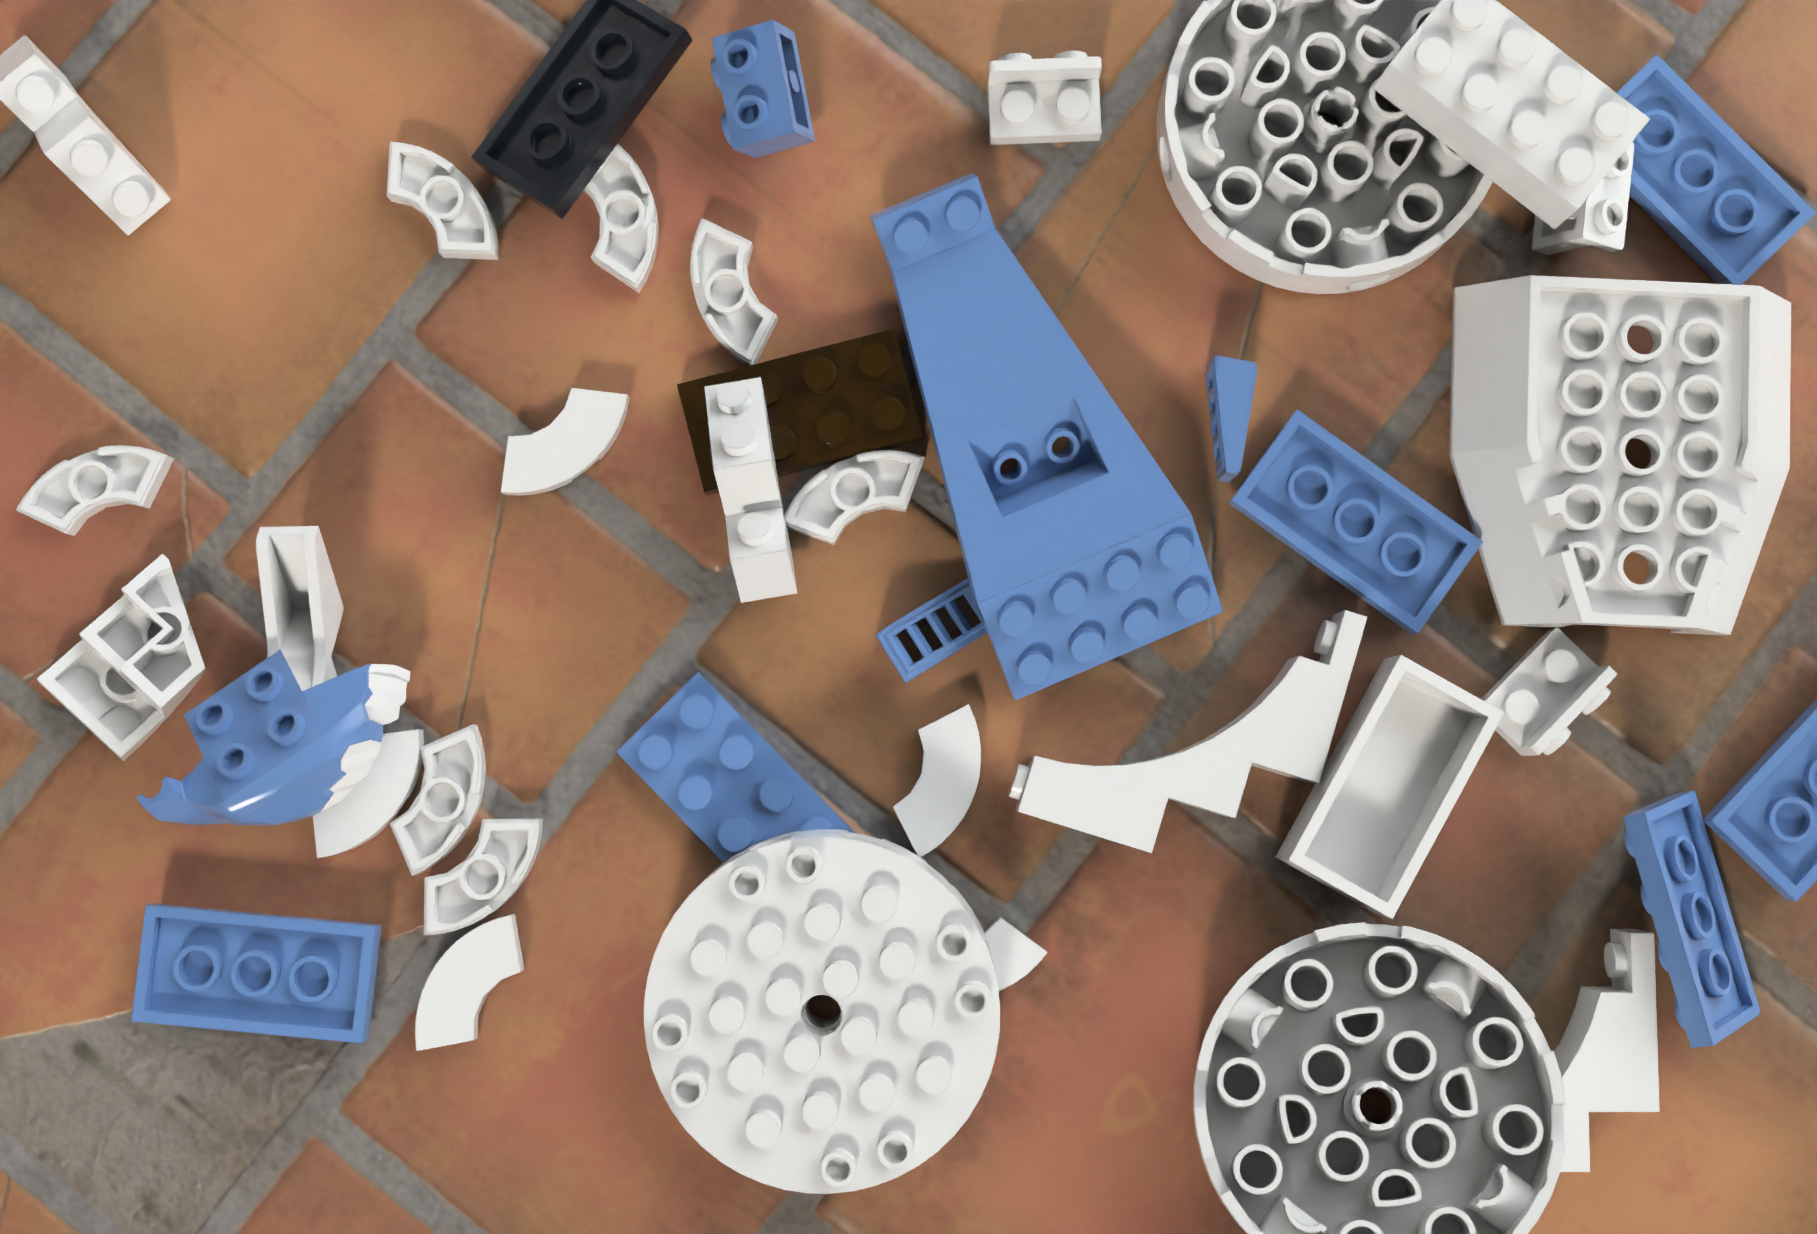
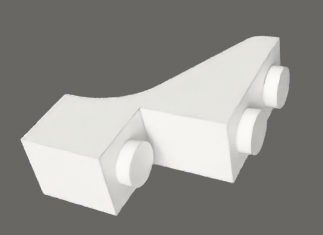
(77, 137)
(749, 490)
(299, 600)

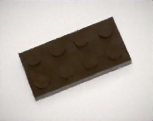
(819, 404)

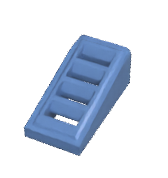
(1230, 398)
(898, 655)

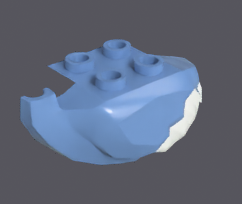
(281, 749)

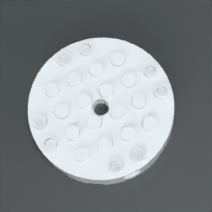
(1275, 180)
(1394, 1012)
(808, 1095)

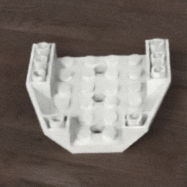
(1543, 427)

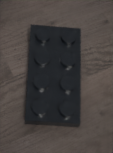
(581, 101)

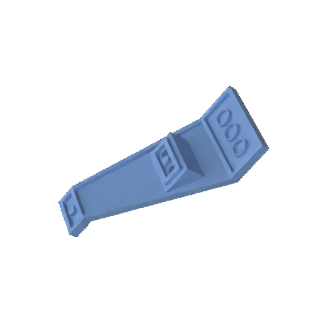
(1073, 545)

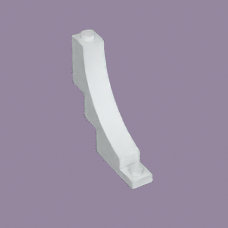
(1280, 732)
(1611, 1044)

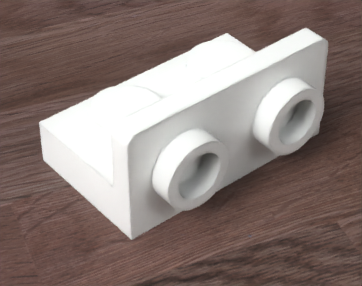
(1044, 99)
(1598, 220)
(1547, 693)

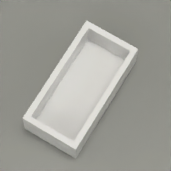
(1511, 105)
(1390, 785)

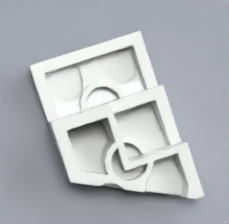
(130, 663)

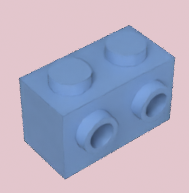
(762, 89)

